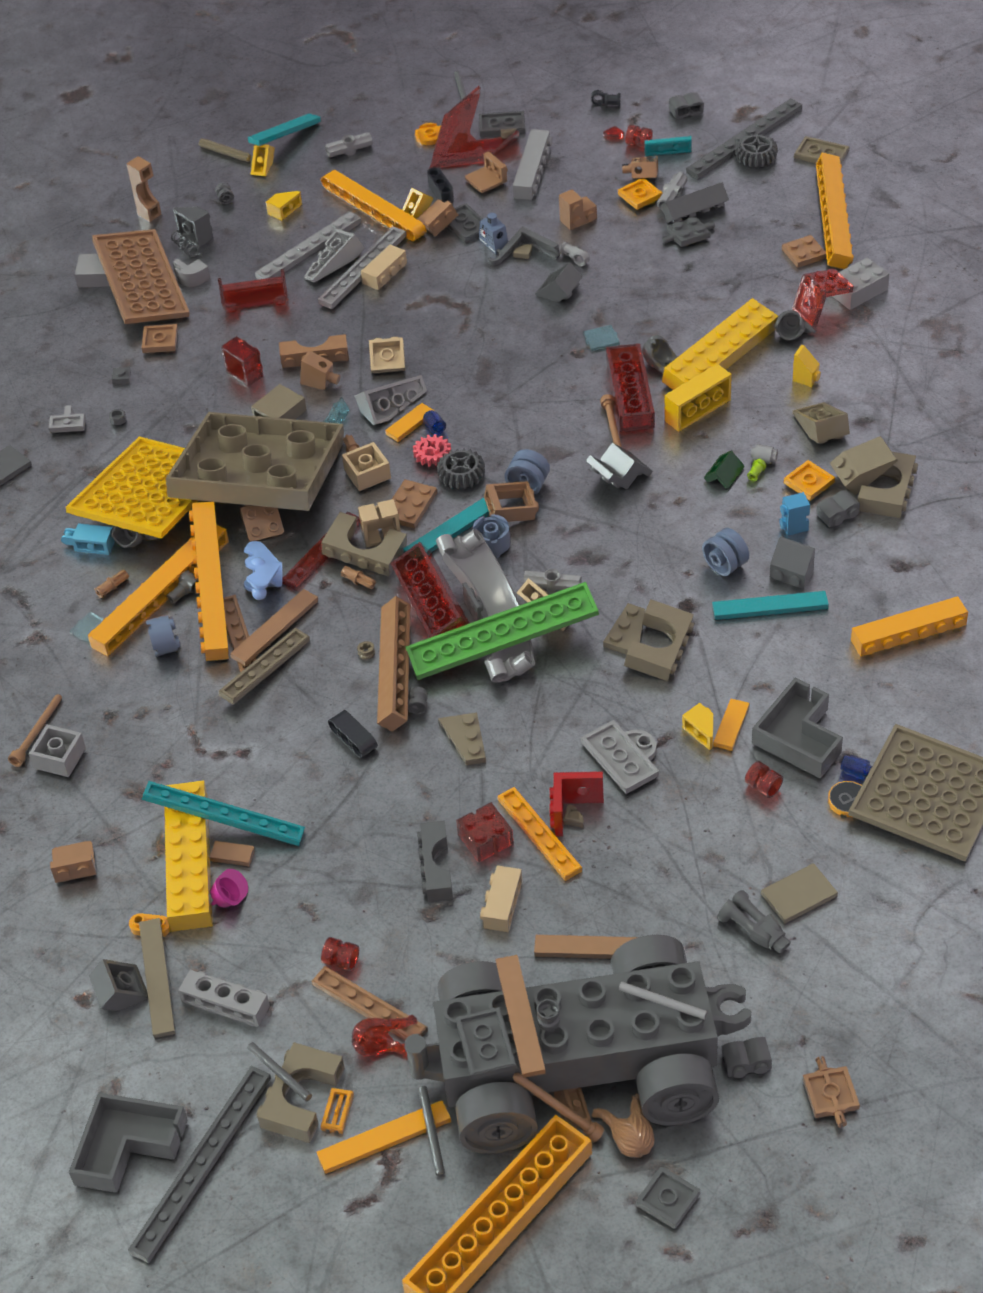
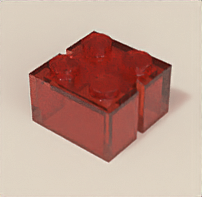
(242, 361)
(480, 829)

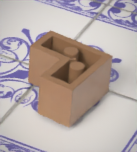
(576, 210)

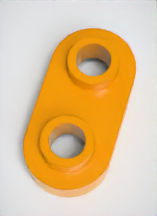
(134, 925)

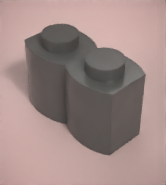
(686, 105)
(838, 508)
(746, 1057)

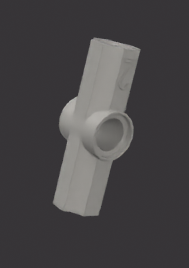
(348, 145)
(673, 189)
(552, 580)

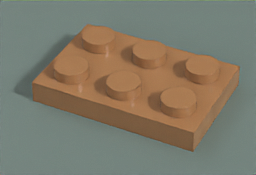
(412, 502)

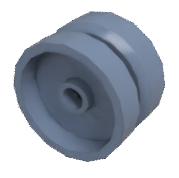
(530, 467)
(725, 551)

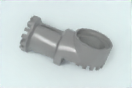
(574, 252)

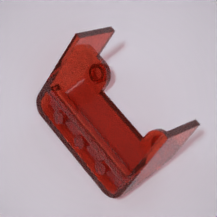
(253, 293)

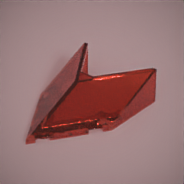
(456, 144)

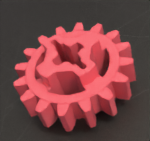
(431, 449)

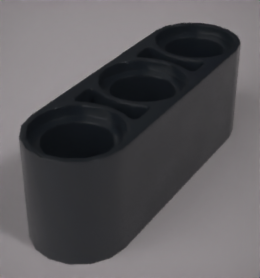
(440, 185)
(352, 733)

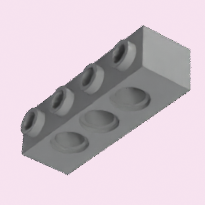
(213, 999)

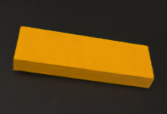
(407, 423)
(731, 724)

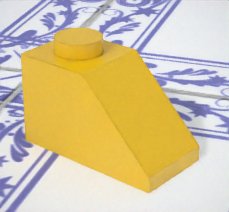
(262, 160)
(417, 203)
(283, 204)
(805, 367)
(699, 724)

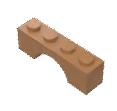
(146, 204)
(334, 350)

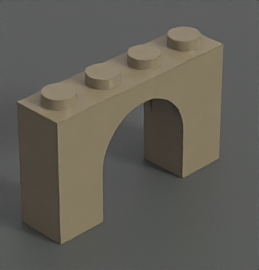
(891, 500)
(377, 559)
(661, 661)
(302, 1064)

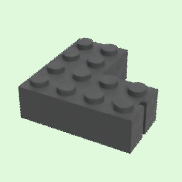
(791, 729)
(120, 1128)

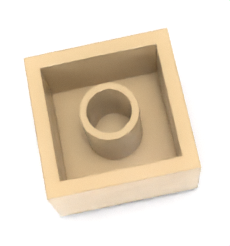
(366, 466)

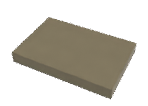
(811, 149)
(799, 893)

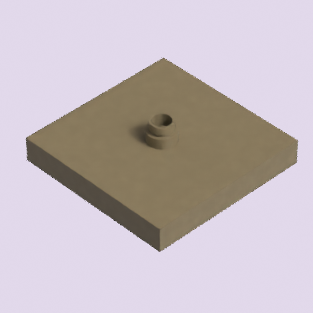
(256, 461)

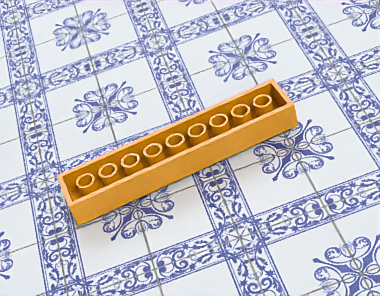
(501, 1211)

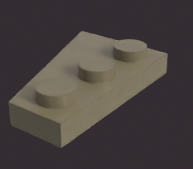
(626, 628)
(466, 736)

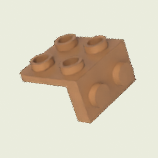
(490, 176)
(438, 216)
(261, 522)
(73, 861)

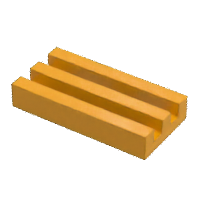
(333, 1126)

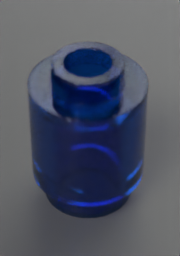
(434, 422)
(855, 766)

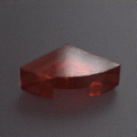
(614, 132)

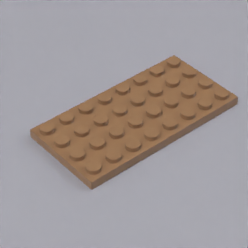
(140, 276)

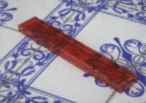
(308, 564)

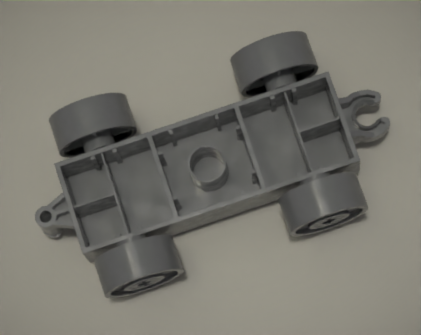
(599, 1041)

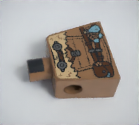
(648, 164)

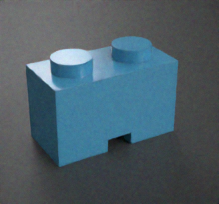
(794, 513)

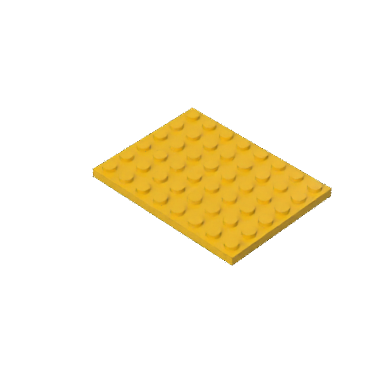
(134, 491)

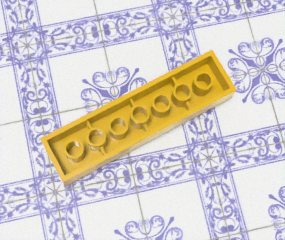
(723, 344)
(188, 865)

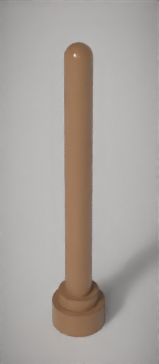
(607, 402)
(17, 756)
(591, 1129)

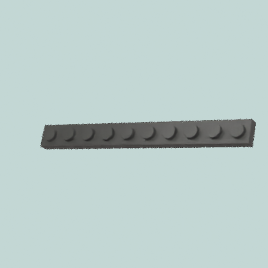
(727, 149)
(199, 1165)

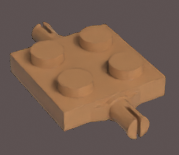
(831, 1092)

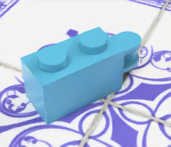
(89, 538)

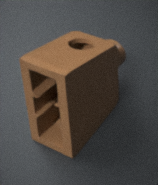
(317, 371)

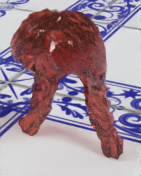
(372, 1038)

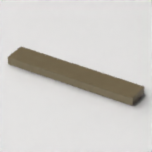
(264, 666)
(157, 978)

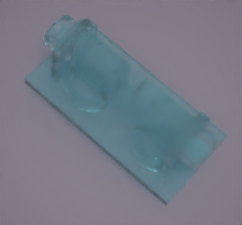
(338, 412)

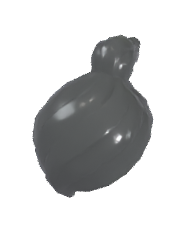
(792, 325)
(129, 538)

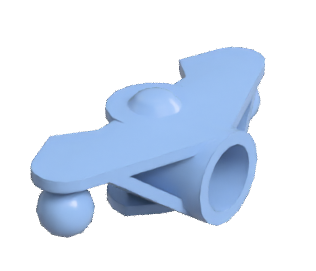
(264, 567)

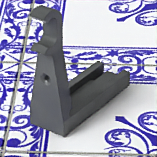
(526, 236)

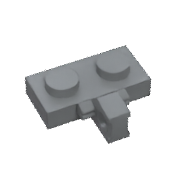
(67, 422)

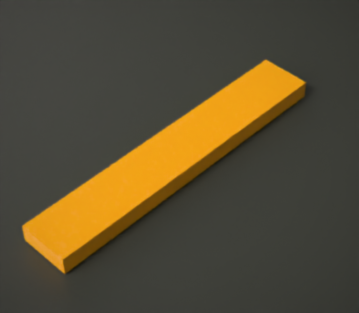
(540, 834)
(380, 1138)

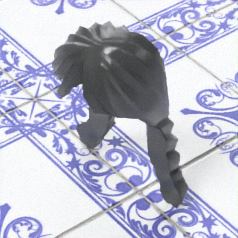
(658, 352)

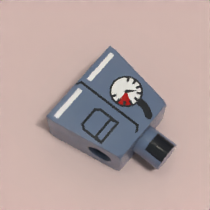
(493, 233)

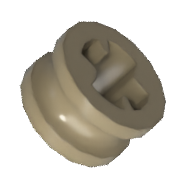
(366, 654)

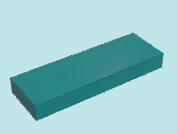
(668, 146)

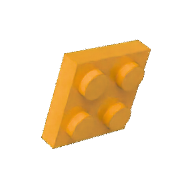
(639, 193)
(809, 479)

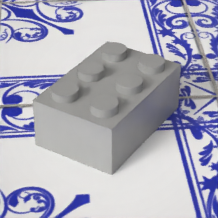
(867, 280)

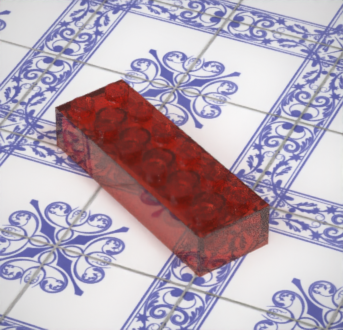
(630, 388)
(428, 591)

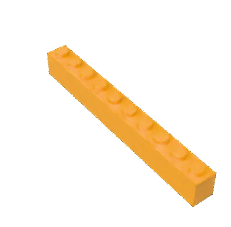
(834, 211)
(210, 582)
(146, 599)

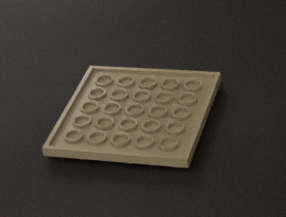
(924, 792)

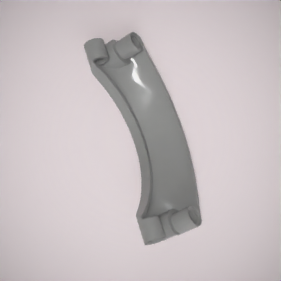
(477, 566)

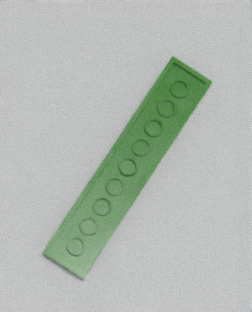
(502, 630)

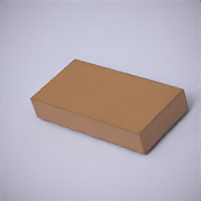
(232, 853)

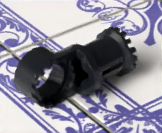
(607, 99)

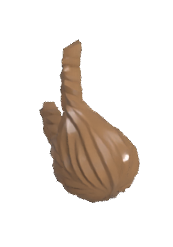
(632, 1135)

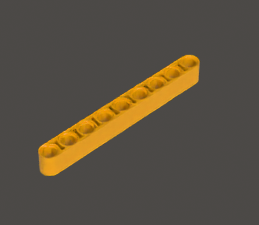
(373, 204)

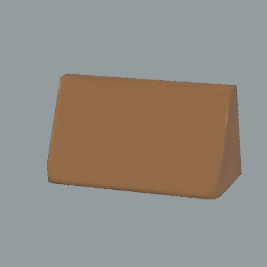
(575, 1101)

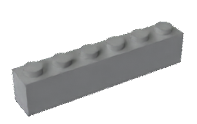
(532, 164)

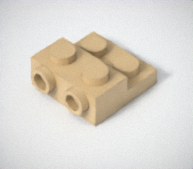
(387, 355)

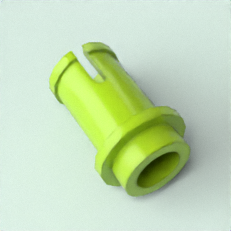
(757, 467)

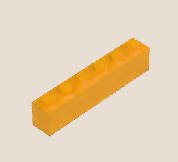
(909, 626)

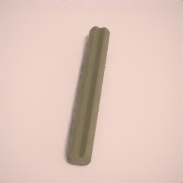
(244, 156)

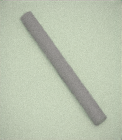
(662, 1000)

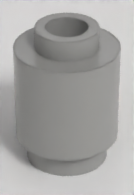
(765, 453)

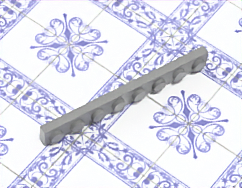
(307, 247)
(353, 274)

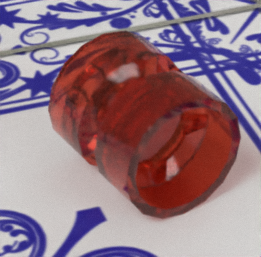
(637, 136)
(764, 779)
(340, 954)

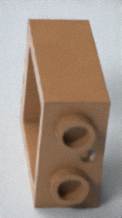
(511, 490)

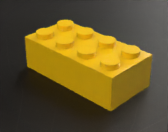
(697, 397)

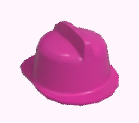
(229, 889)

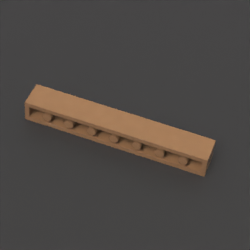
(393, 664)

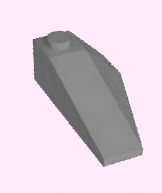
(339, 250)
(388, 400)

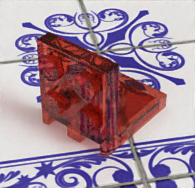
(816, 288)

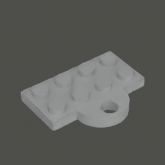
(623, 754)

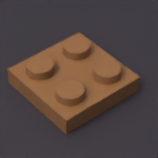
(804, 251)
(159, 338)

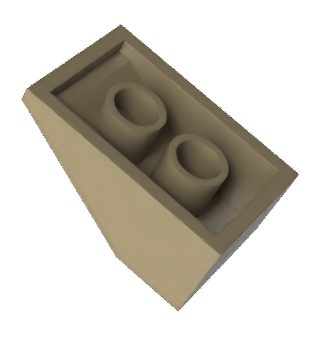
(823, 422)
(863, 464)

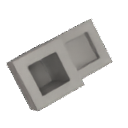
(191, 274)

